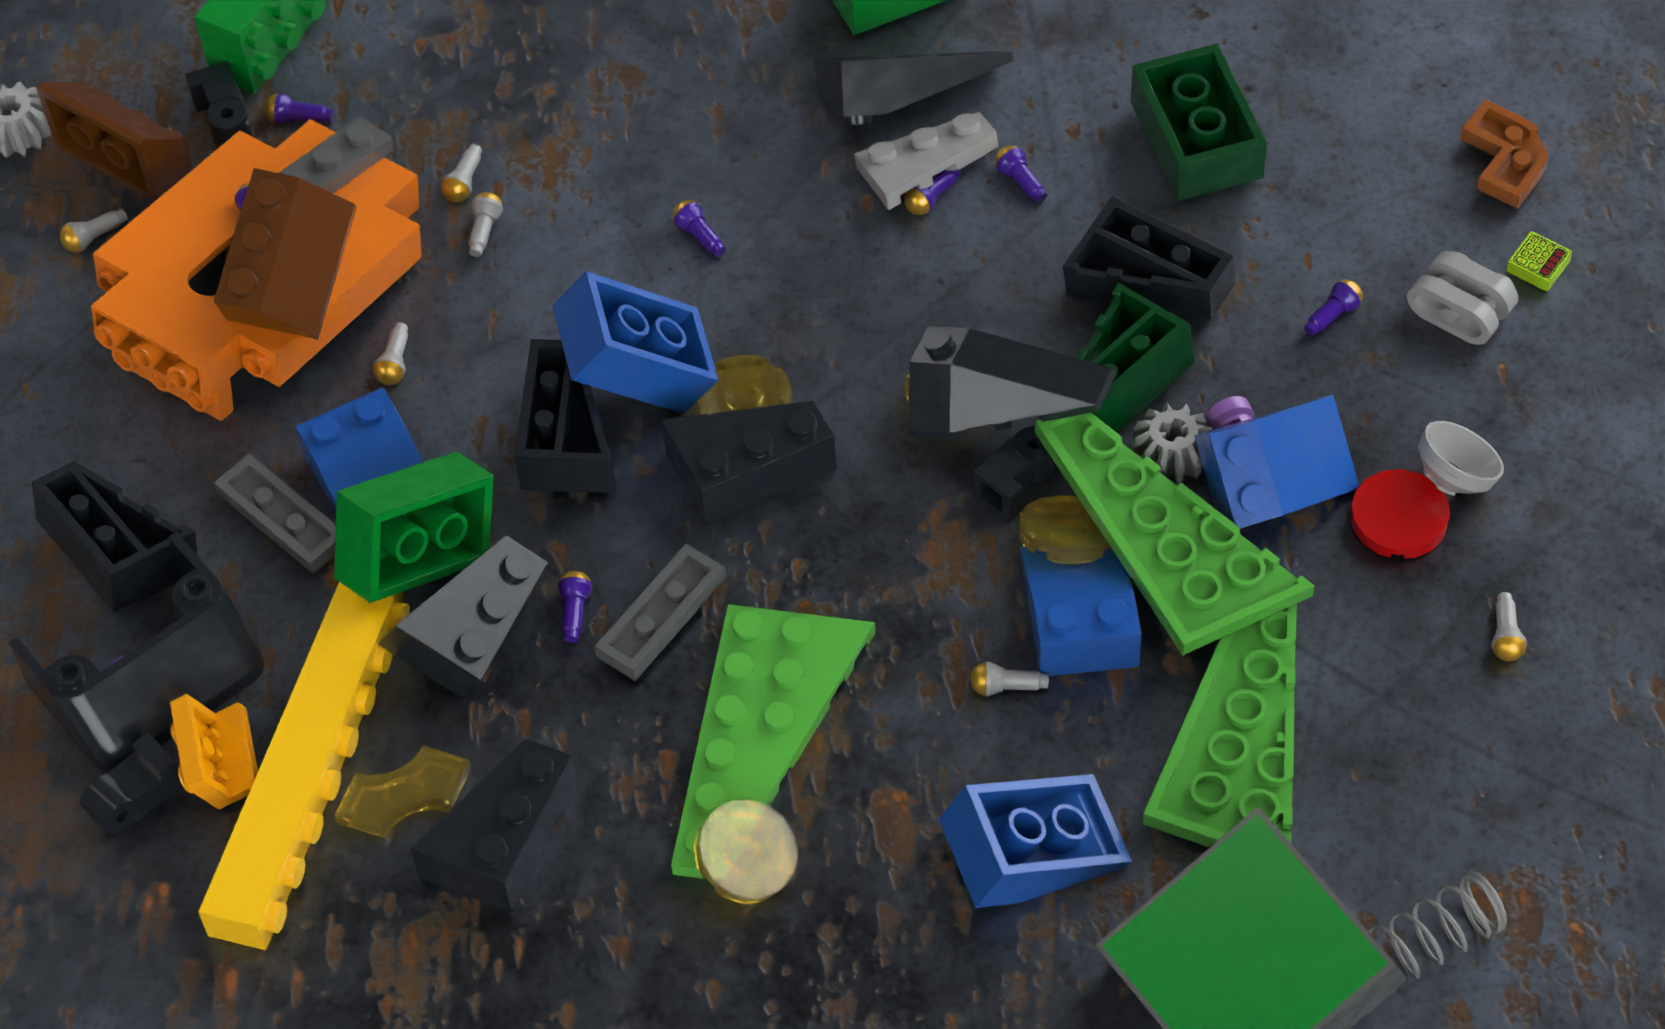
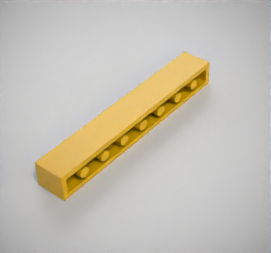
(301, 770)

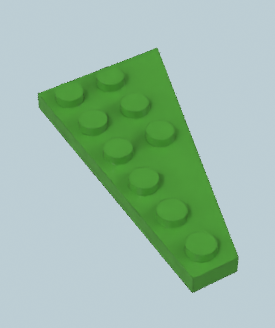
(1170, 541)
(763, 708)
(1234, 739)

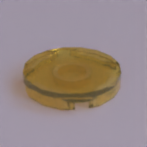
(745, 384)
(1061, 530)
(746, 851)

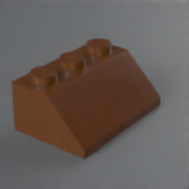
(114, 138)
(284, 255)

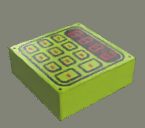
(1539, 261)

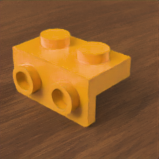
(214, 751)

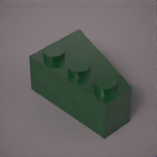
(1144, 349)

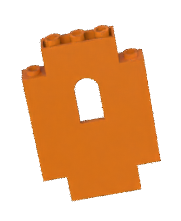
(182, 336)

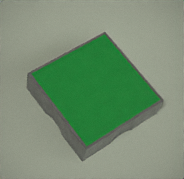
(1250, 943)

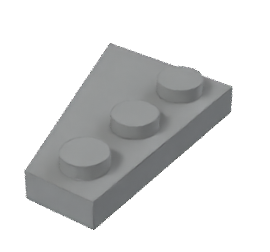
(914, 159)

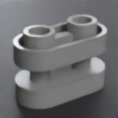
(1462, 297)

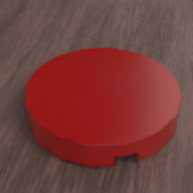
(1400, 513)

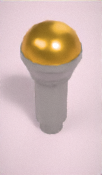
(457, 184)
(486, 210)
(78, 235)
(389, 367)
(1508, 640)
(990, 679)

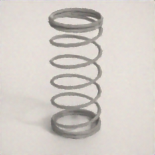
(1470, 907)

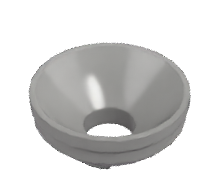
(1458, 459)

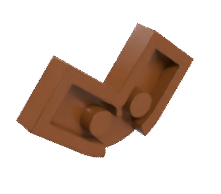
(1517, 152)

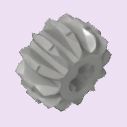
(21, 120)
(1171, 441)

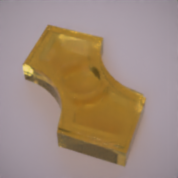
(382, 800)

